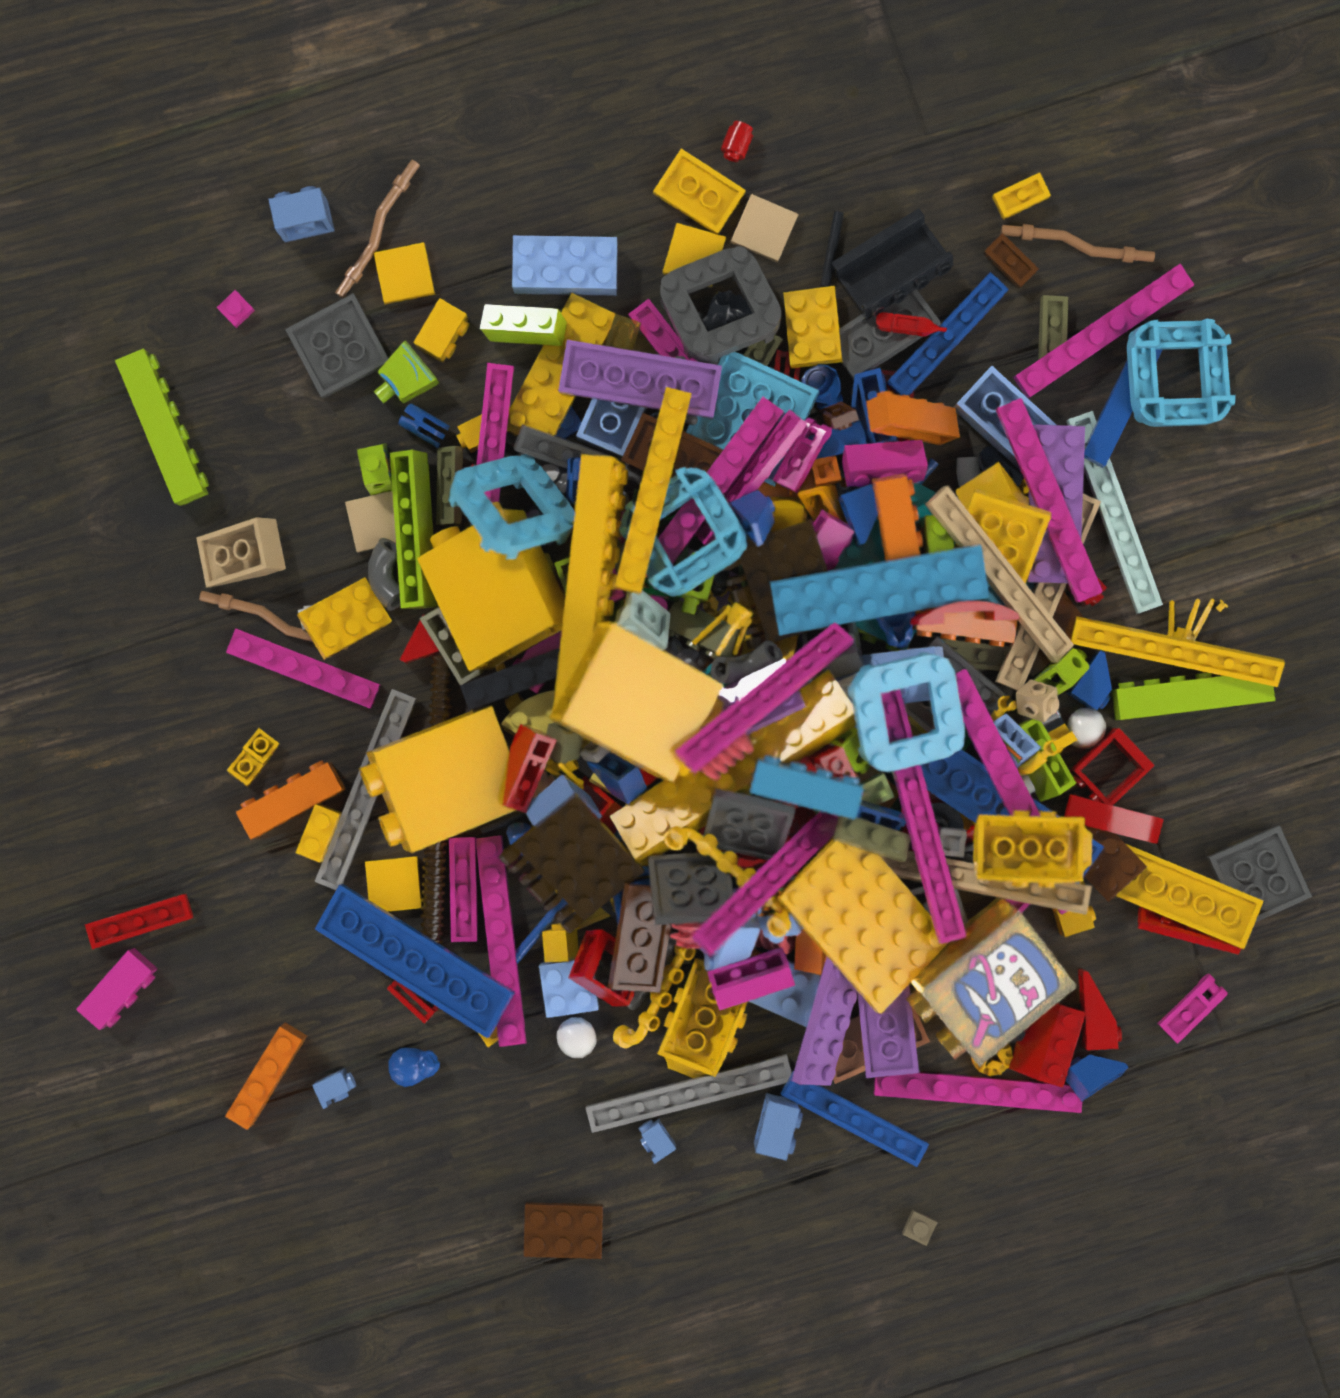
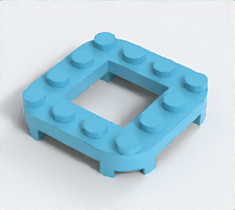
(1214, 373)
(522, 472)
(709, 560)
(870, 717)

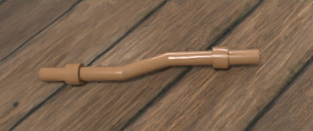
(400, 185)
(1127, 254)
(227, 602)

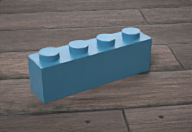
(806, 787)

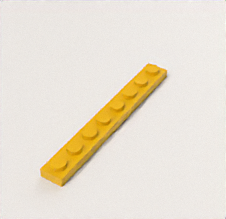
(653, 490)
(1177, 651)

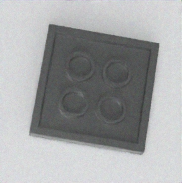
(337, 346)
(748, 824)
(1262, 869)
(687, 887)

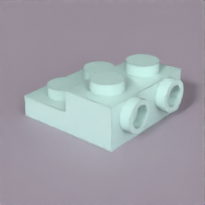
(645, 619)

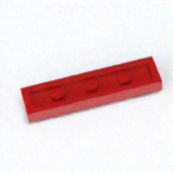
(139, 921)
(1162, 925)

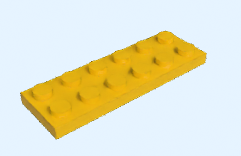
(538, 400)
(1193, 900)

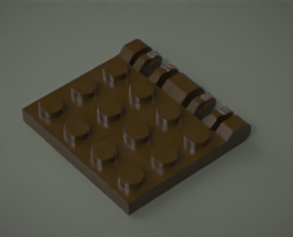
(783, 555)
(575, 859)

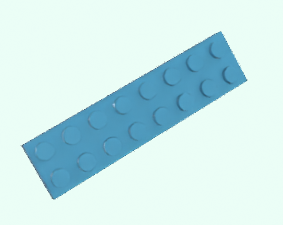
(879, 589)

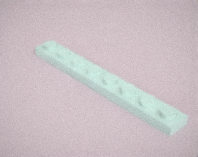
(1119, 527)

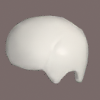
(1087, 727)
(576, 1037)

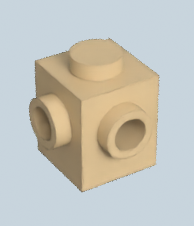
(1037, 700)

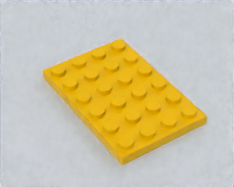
(863, 921)

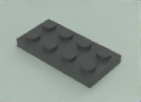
(868, 347)

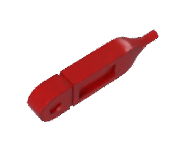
(907, 324)

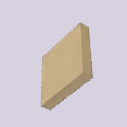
(764, 228)
(371, 520)

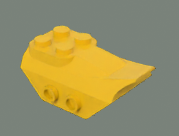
(1031, 848)
(697, 1030)

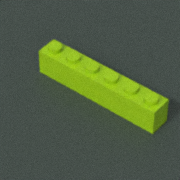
(162, 426)
(412, 525)
(1186, 695)

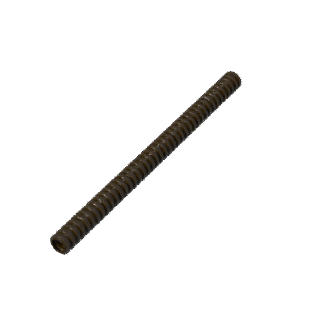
(435, 853)

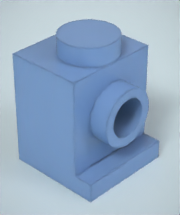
(334, 1087)
(656, 1139)

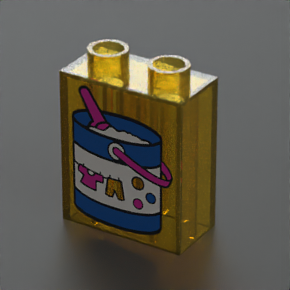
(989, 983)

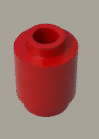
(737, 141)

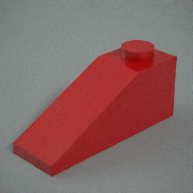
(525, 766)
(1099, 1025)

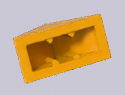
(821, 499)

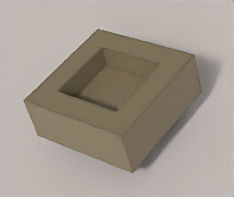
(919, 1227)

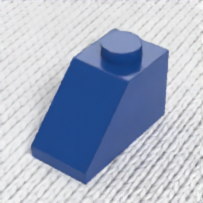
(860, 512)
(755, 515)
(1094, 685)
(619, 777)
(1093, 1074)

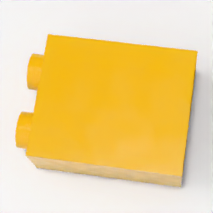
(491, 601)
(636, 700)
(440, 779)

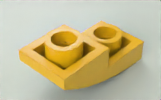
(253, 757)

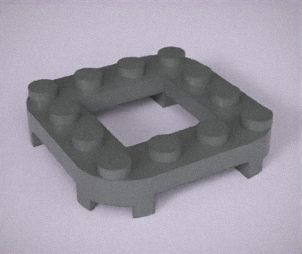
(731, 337)

